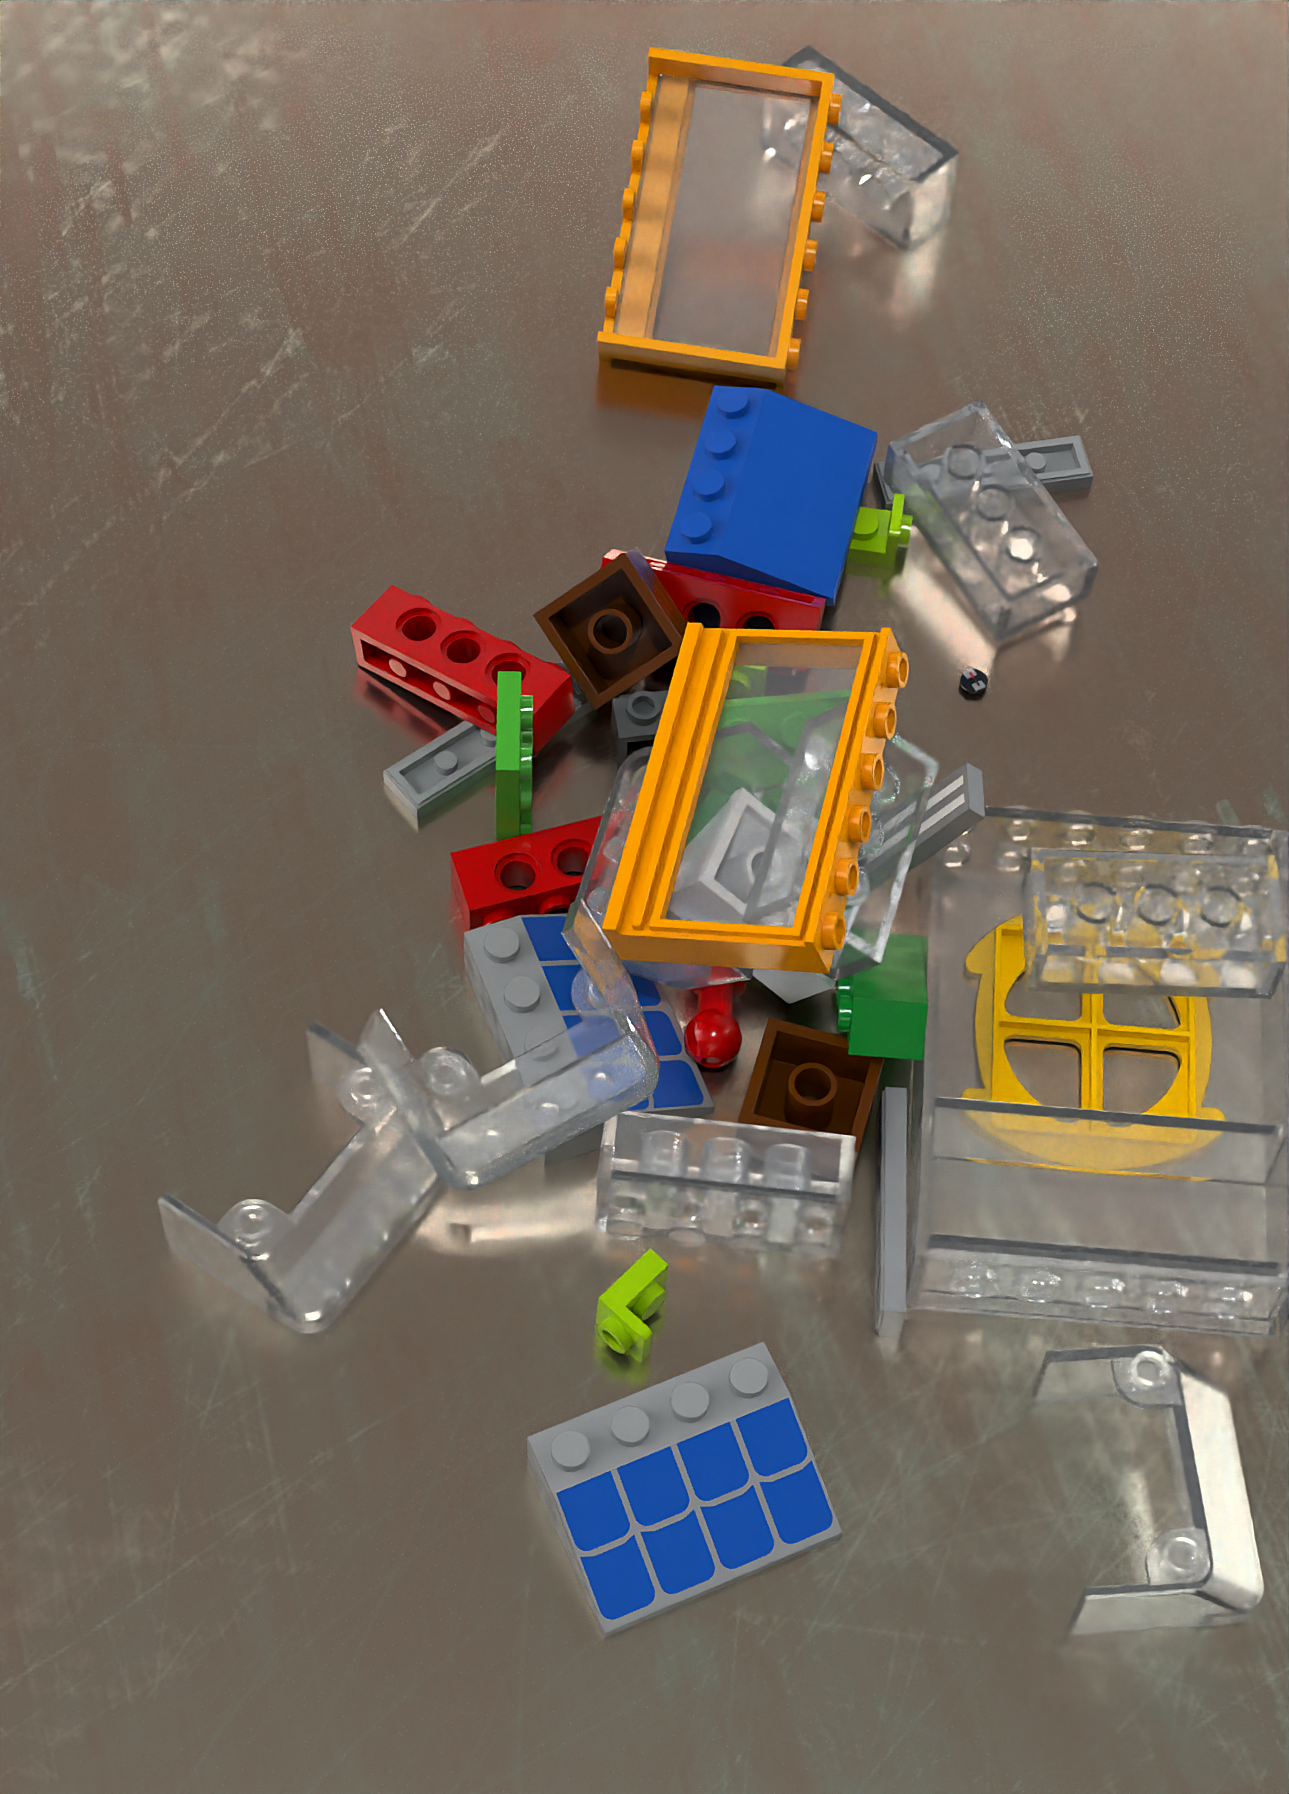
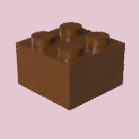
(614, 627)
(811, 1083)

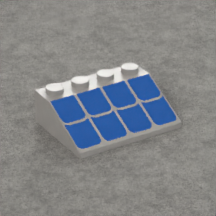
(524, 991)
(682, 1488)

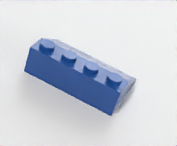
(772, 492)

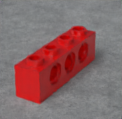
(734, 597)
(456, 663)
(532, 860)

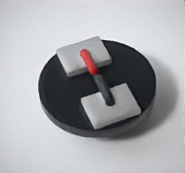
(974, 681)

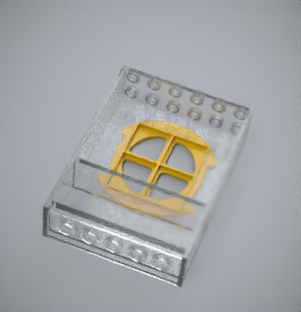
(1085, 1207)

